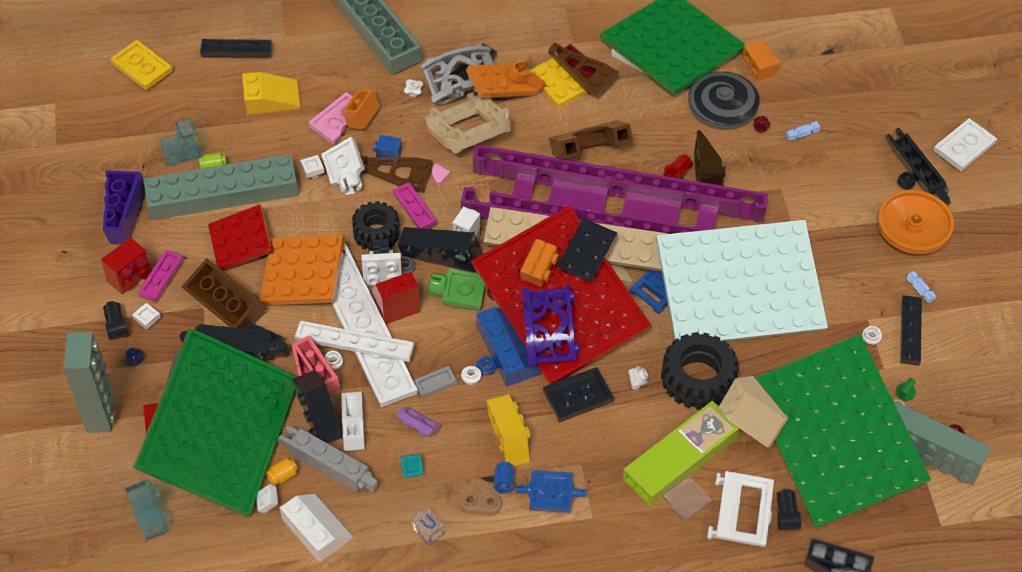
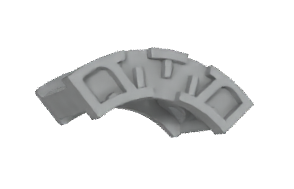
(450, 92)

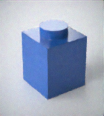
(388, 146)

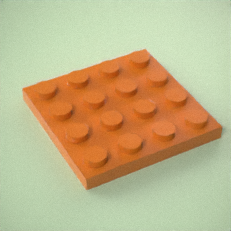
(302, 270)

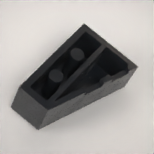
(317, 406)
(833, 558)

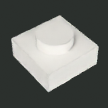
(146, 316)
(267, 498)

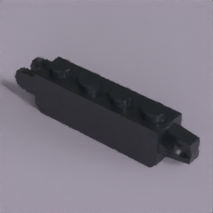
(919, 165)
(251, 341)

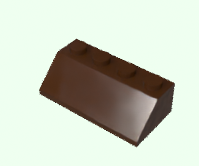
(223, 296)

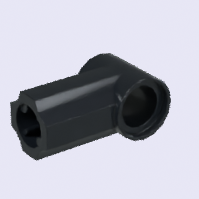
(115, 324)
(788, 516)

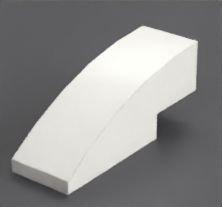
(352, 421)

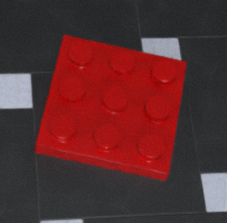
(240, 238)

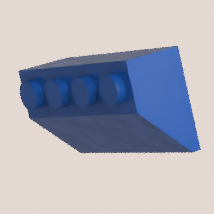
(505, 347)

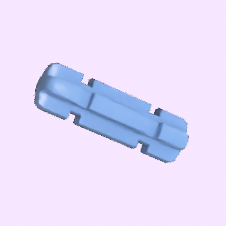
(803, 130)
(921, 287)

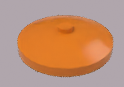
(915, 222)

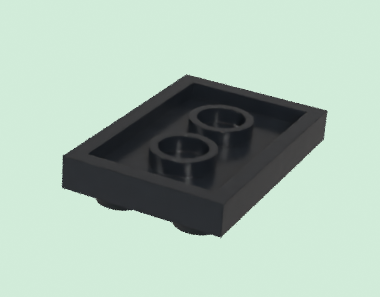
(587, 250)
(578, 394)

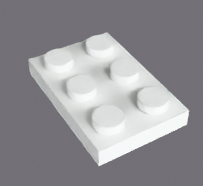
(965, 144)

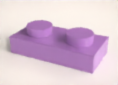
(423, 424)

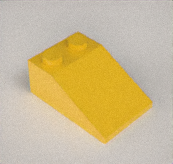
(269, 93)

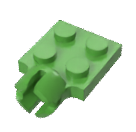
(458, 288)

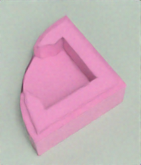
(440, 174)

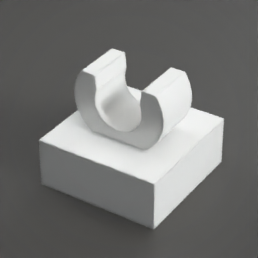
(312, 167)

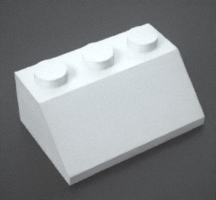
(314, 525)

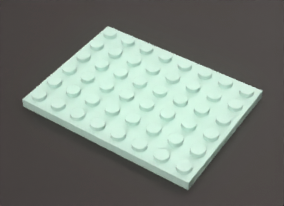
(742, 281)

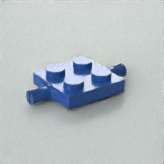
(551, 491)

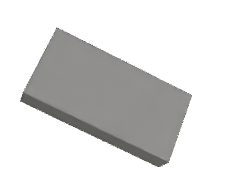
(435, 382)

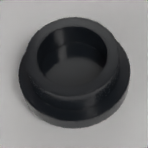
(906, 180)

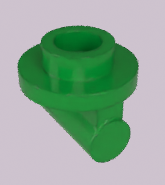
(906, 390)

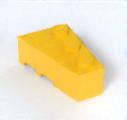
(509, 428)

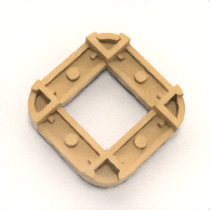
(439, 123)

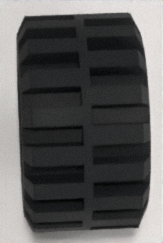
(371, 215)

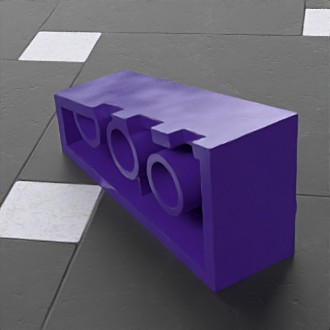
(122, 204)

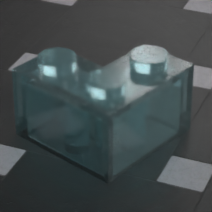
(183, 145)
(146, 507)

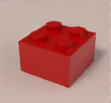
(126, 265)

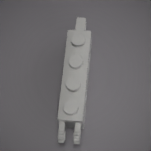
(328, 460)

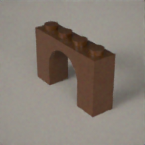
(571, 143)

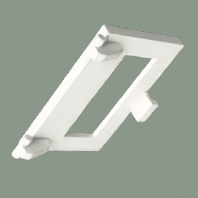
(729, 508)

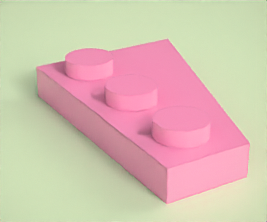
(330, 121)

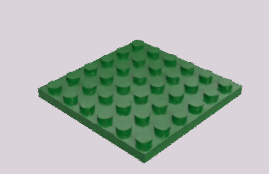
(673, 43)

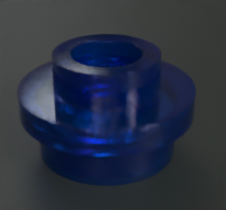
(134, 356)

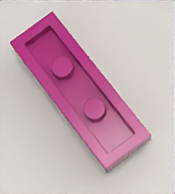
(414, 206)
(160, 276)

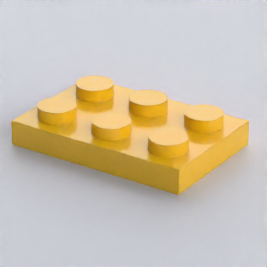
(141, 65)
(558, 83)

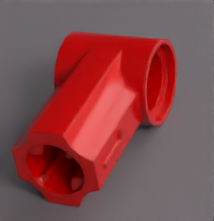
(678, 167)

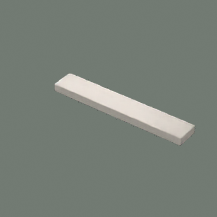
(356, 341)

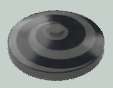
(724, 100)

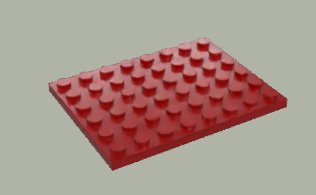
(601, 311)

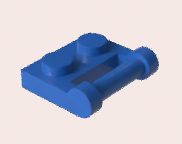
(654, 283)

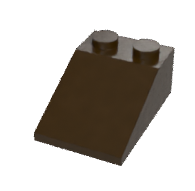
(707, 162)

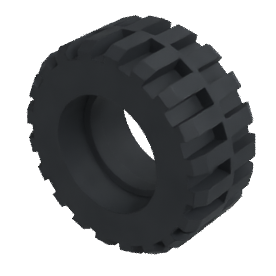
(700, 349)

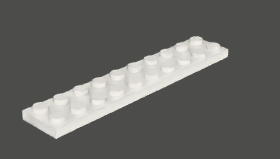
(359, 313)

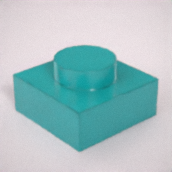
(411, 465)

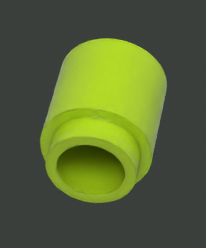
(212, 160)

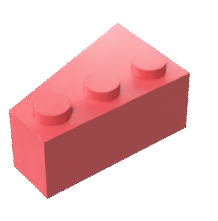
(310, 358)

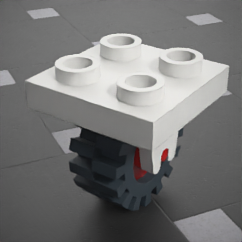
(380, 263)

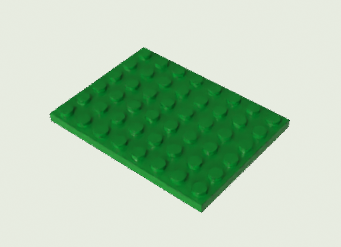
(217, 423)
(842, 432)

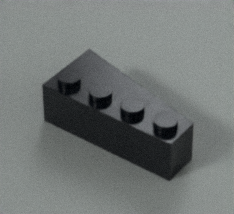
(440, 247)

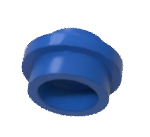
(489, 361)

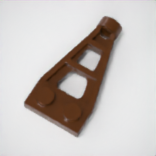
(597, 82)
(418, 176)

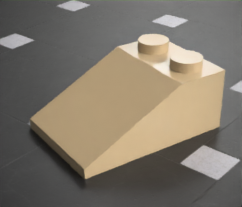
(753, 410)

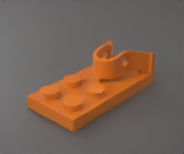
(505, 79)

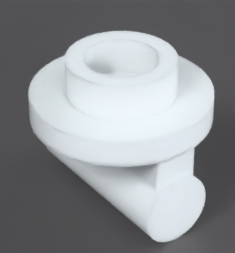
(638, 377)

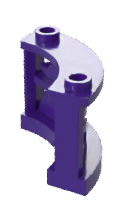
(540, 298)

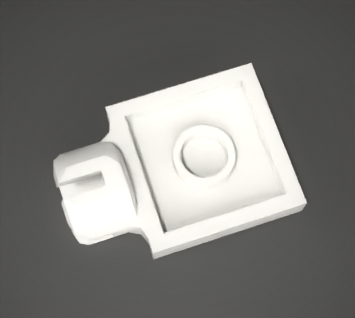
(344, 166)

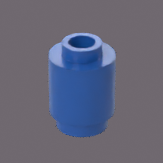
(504, 477)

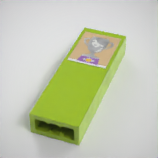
(680, 453)

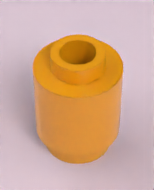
(281, 471)

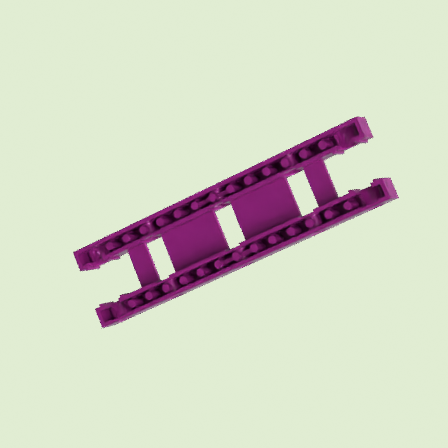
(649, 203)

